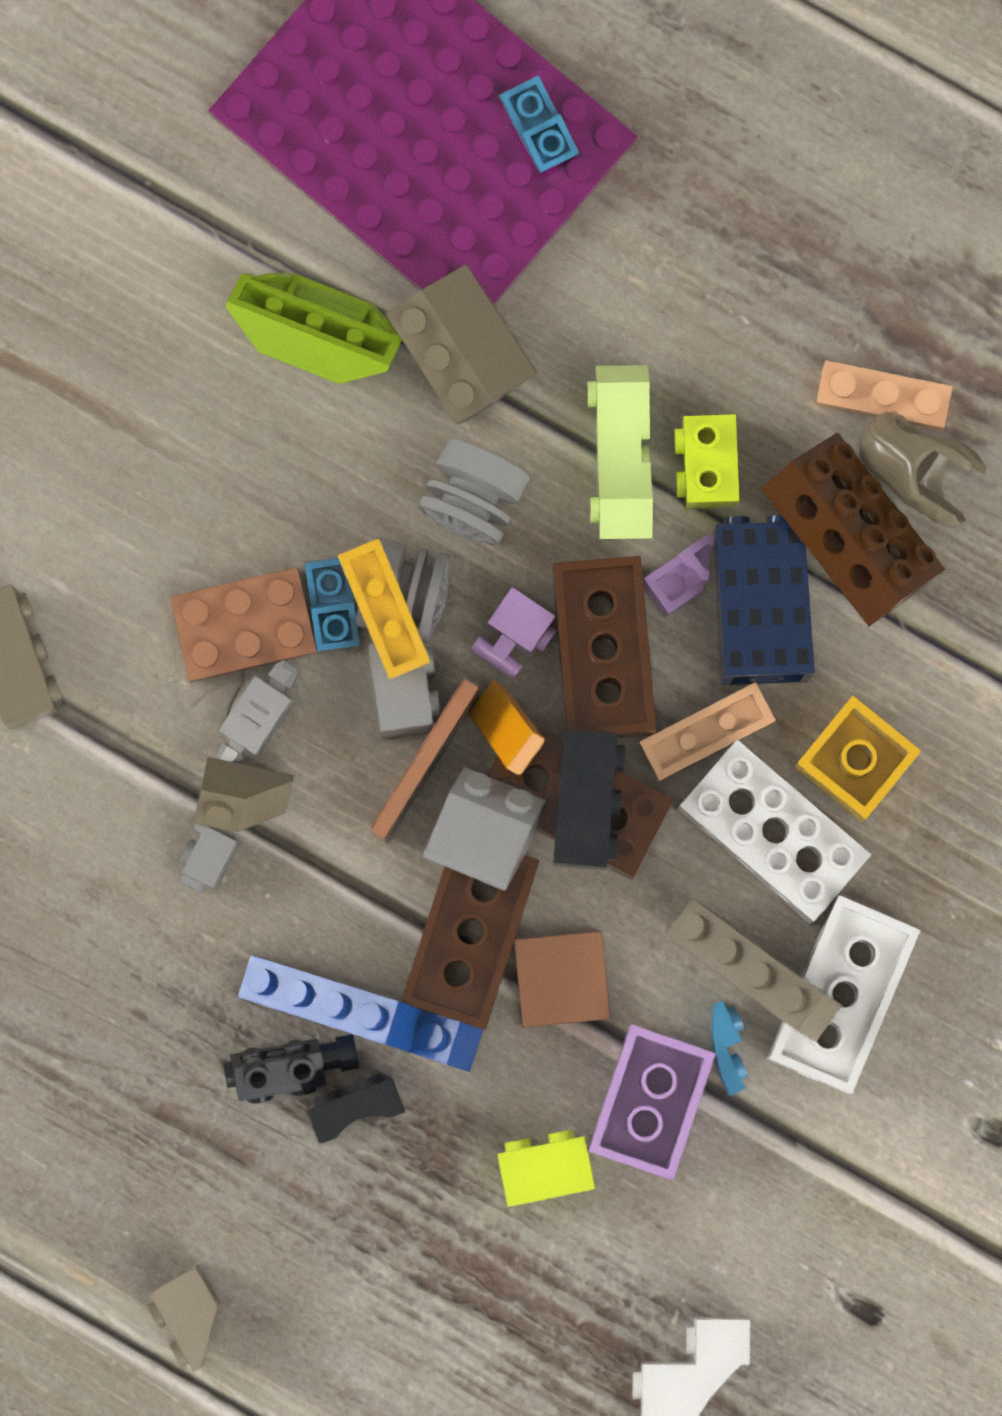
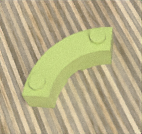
(623, 464)

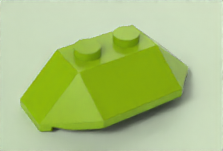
(313, 326)

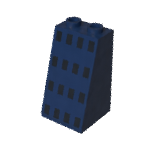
(762, 603)

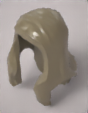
(916, 464)

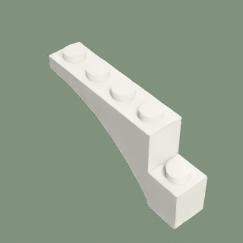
(686, 1387)

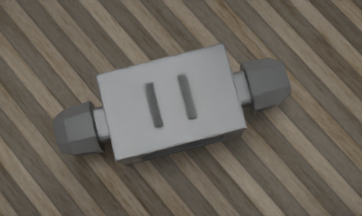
(257, 714)

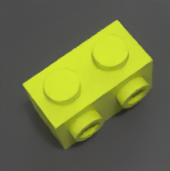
(708, 461)
(545, 1169)

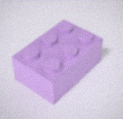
(651, 1102)

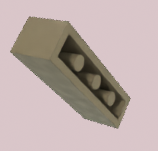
(754, 970)

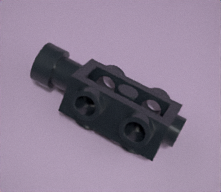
(286, 1073)

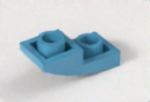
(538, 124)
(331, 605)
(724, 1033)

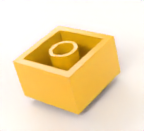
(857, 759)

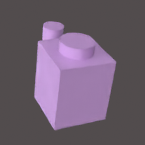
(520, 625)

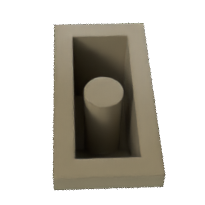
(240, 795)

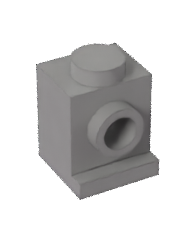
(206, 858)

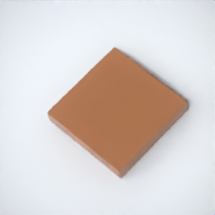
(562, 979)

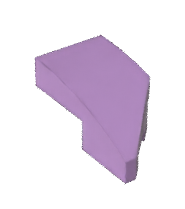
(681, 577)

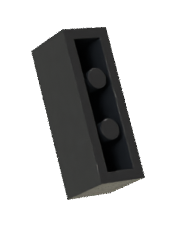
(588, 800)

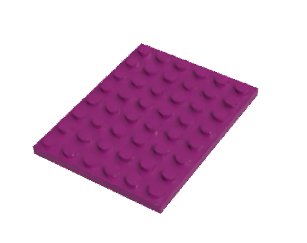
(404, 138)

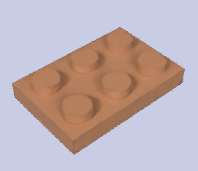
(243, 625)

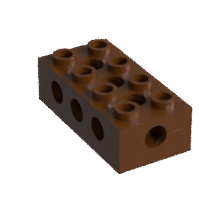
(844, 512)
(625, 627)
(640, 804)
(485, 959)

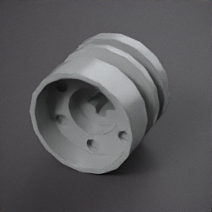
(473, 491)
(422, 588)

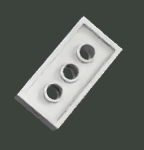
(803, 826)
(872, 986)

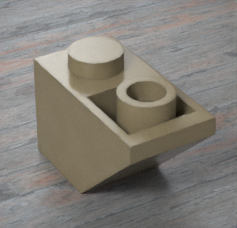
(190, 1313)

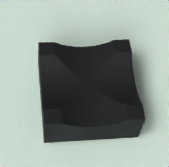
(336, 1112)

